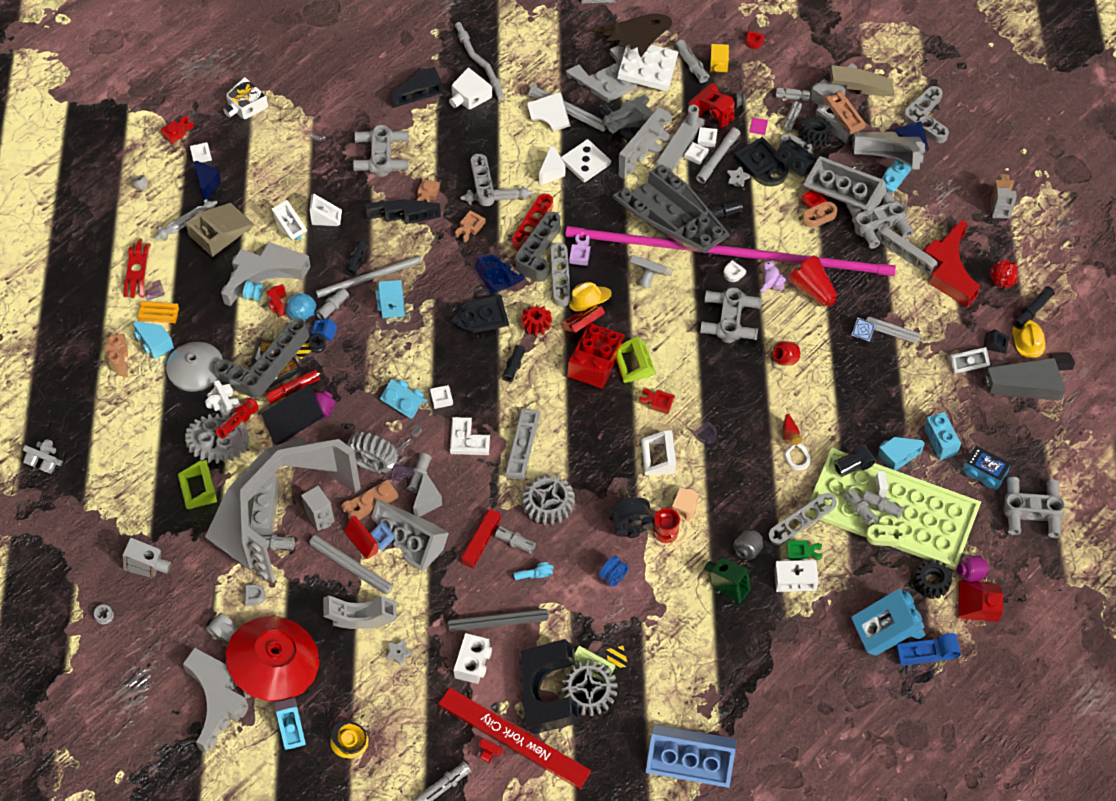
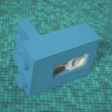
(895, 621)

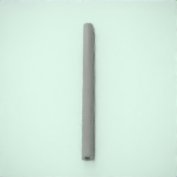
(369, 276)

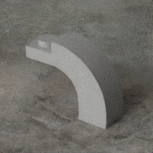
(360, 615)

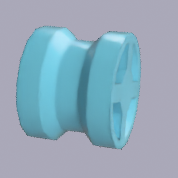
(253, 291)

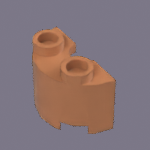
(116, 351)

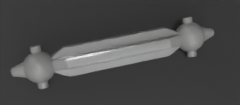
(503, 194)
(180, 223)

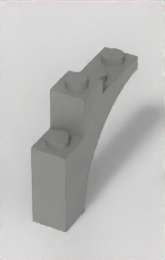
(822, 90)
(889, 145)
(270, 264)
(221, 700)

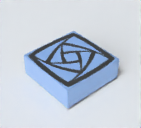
(863, 329)

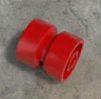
(666, 525)

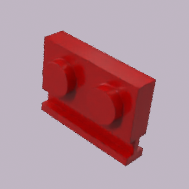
(582, 319)

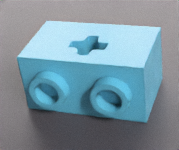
(390, 299)

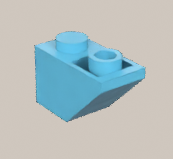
(154, 338)

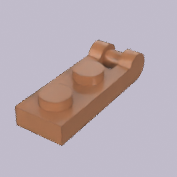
(844, 112)
(367, 500)

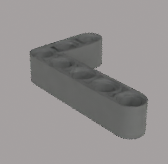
(269, 365)

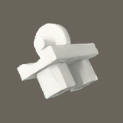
(219, 399)

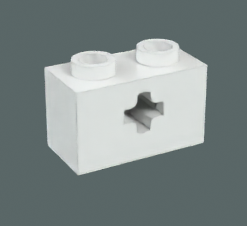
(804, 580)

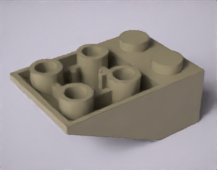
(218, 227)

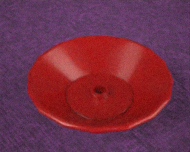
(269, 674)

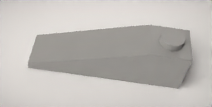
(415, 537)

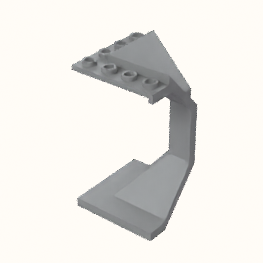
(231, 523)

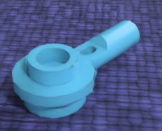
(542, 570)

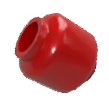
(786, 353)

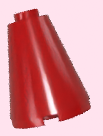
(814, 281)

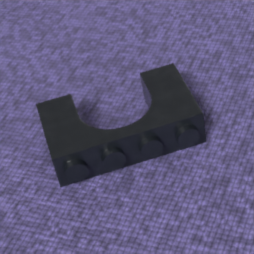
(535, 666)

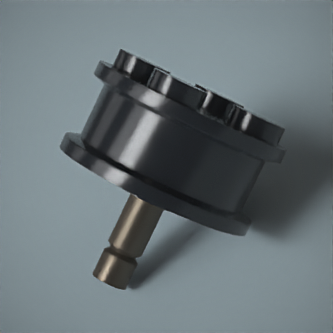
(630, 516)

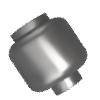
(748, 544)

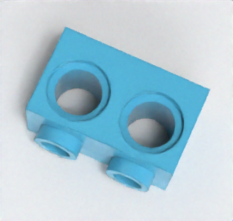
(942, 436)

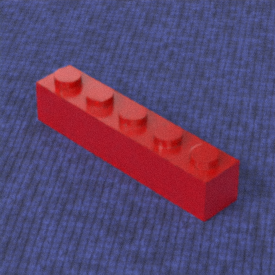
(481, 538)

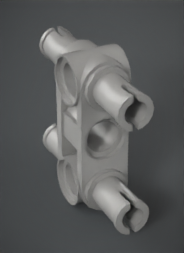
(381, 140)
(887, 215)
(731, 315)
(1033, 507)

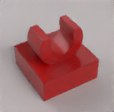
(490, 750)

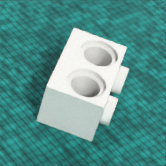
(469, 658)

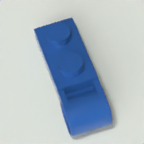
(928, 651)

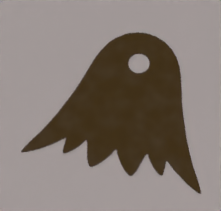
(636, 31)

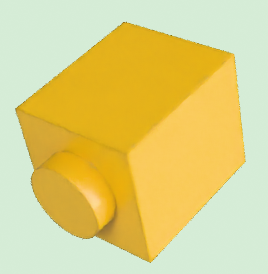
(719, 58)

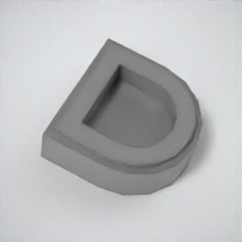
(254, 595)

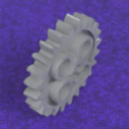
(202, 436)

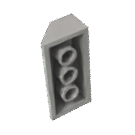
(846, 184)

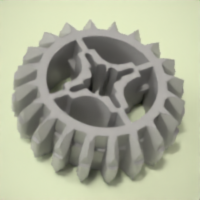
(373, 452)
(552, 509)
(588, 669)

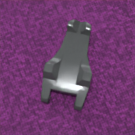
(631, 114)

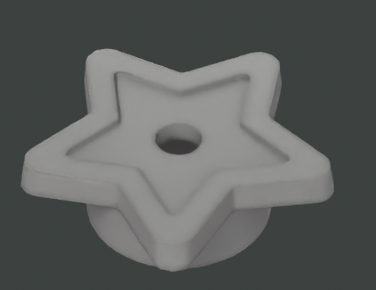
(737, 181)
(398, 657)

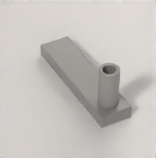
(681, 140)

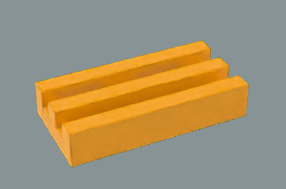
(158, 309)

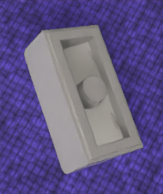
(969, 360)

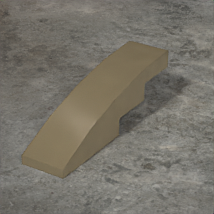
(862, 80)

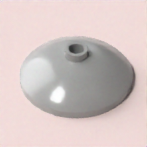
(194, 374)

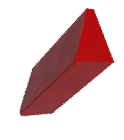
(361, 538)

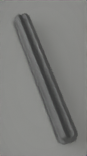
(498, 620)

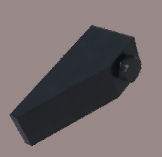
(418, 87)

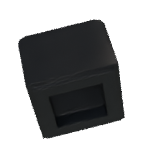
(996, 341)
(1064, 361)

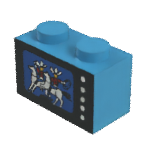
(986, 467)

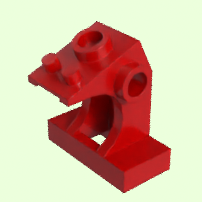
(718, 104)

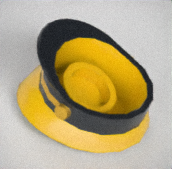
(348, 739)

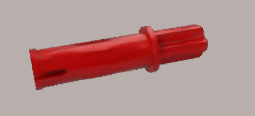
(292, 386)

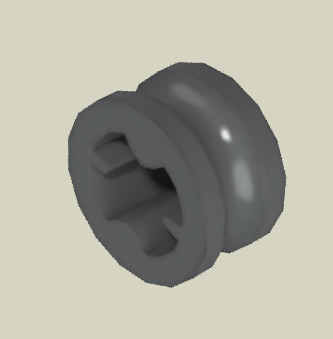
(740, 99)

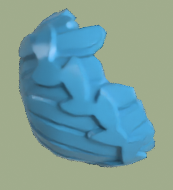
(300, 306)

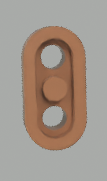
(819, 215)

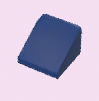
(324, 327)

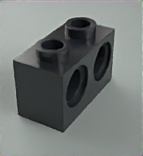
(796, 157)

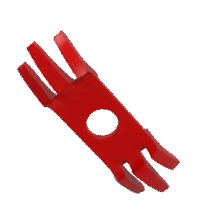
(136, 276)

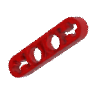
(529, 220)

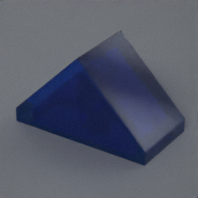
(913, 130)
(208, 178)

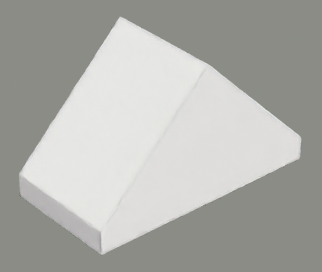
(552, 168)
(324, 212)
(288, 221)

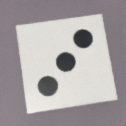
(586, 160)

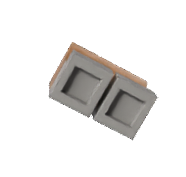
(1003, 197)

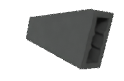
(1027, 379)

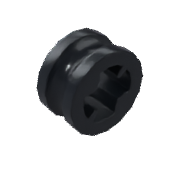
(317, 338)

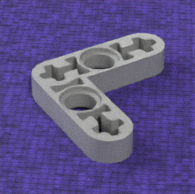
(920, 114)

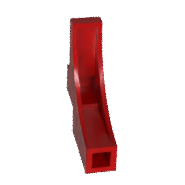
(950, 274)

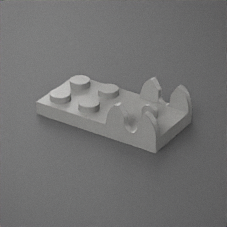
(644, 141)

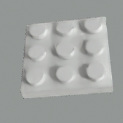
(651, 69)

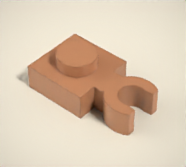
(428, 190)
(470, 224)

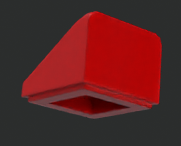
(789, 427)

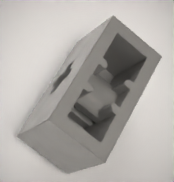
(318, 508)

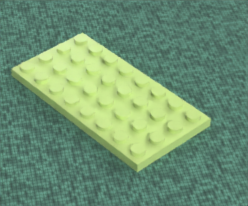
(932, 517)

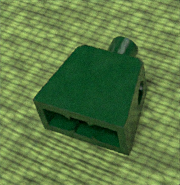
(729, 579)

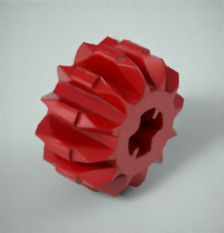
(536, 320)

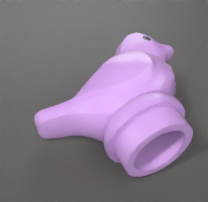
(772, 277)

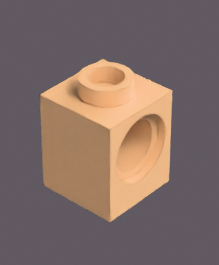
(685, 503)

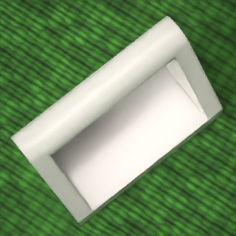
(667, 467)

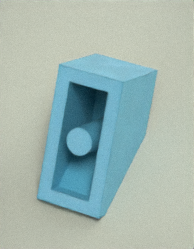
(899, 451)
(290, 723)

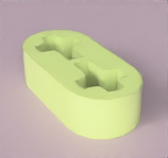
(885, 535)

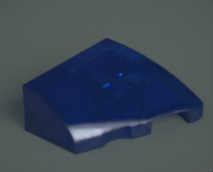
(496, 273)

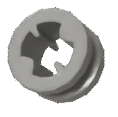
(105, 608)

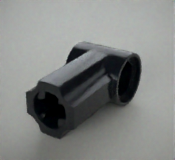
(858, 459)

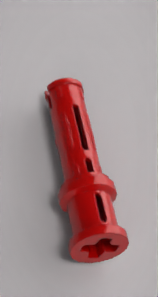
(225, 428)

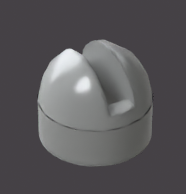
(140, 182)

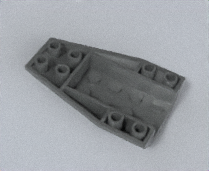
(674, 210)

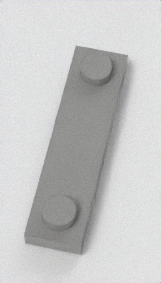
(522, 444)

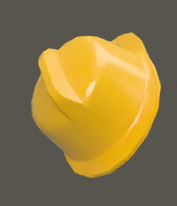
(587, 295)
(1029, 340)

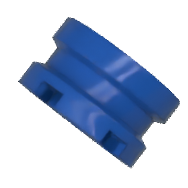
(613, 571)

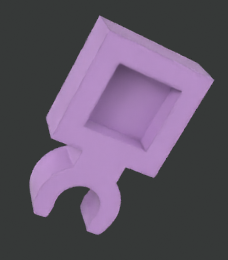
(580, 251)

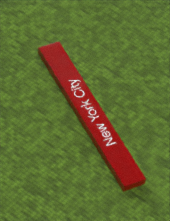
(515, 738)

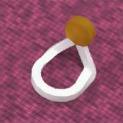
(796, 440)

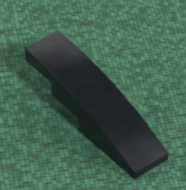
(408, 210)

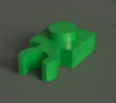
(800, 550)

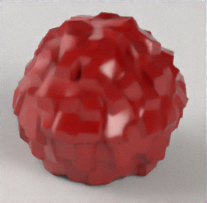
(1004, 273)

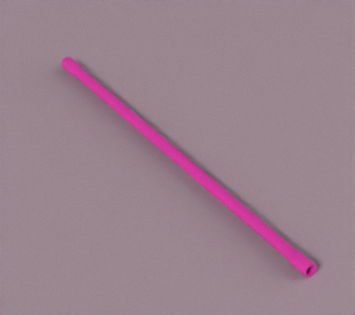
(881, 269)

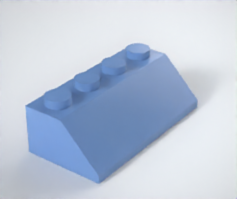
(691, 755)

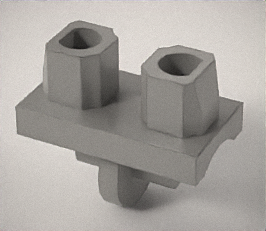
(33, 455)

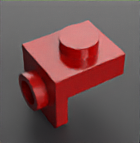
(274, 302)

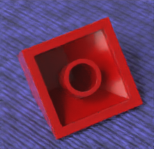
(980, 601)

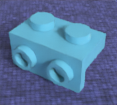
(895, 175)
(403, 398)

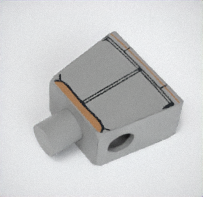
(143, 559)

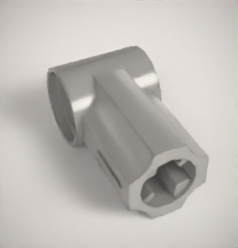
(222, 628)

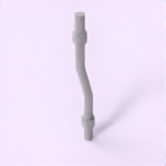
(494, 82)

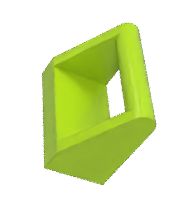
(646, 366)
(205, 498)

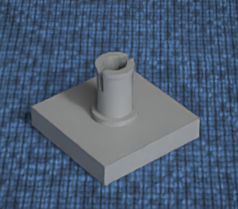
(650, 269)

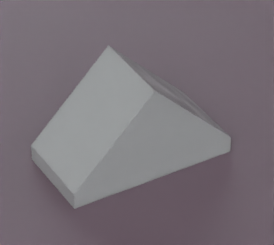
(427, 497)

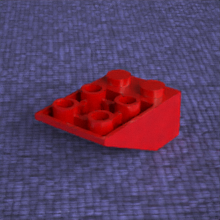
(595, 355)

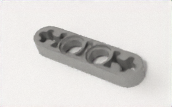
(482, 179)
(906, 250)
(560, 274)
(801, 517)

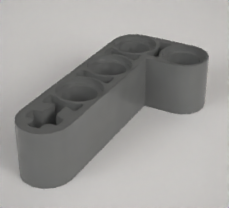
(529, 255)

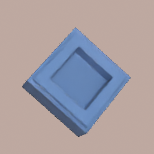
(383, 535)

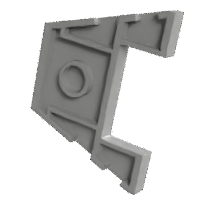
(605, 82)

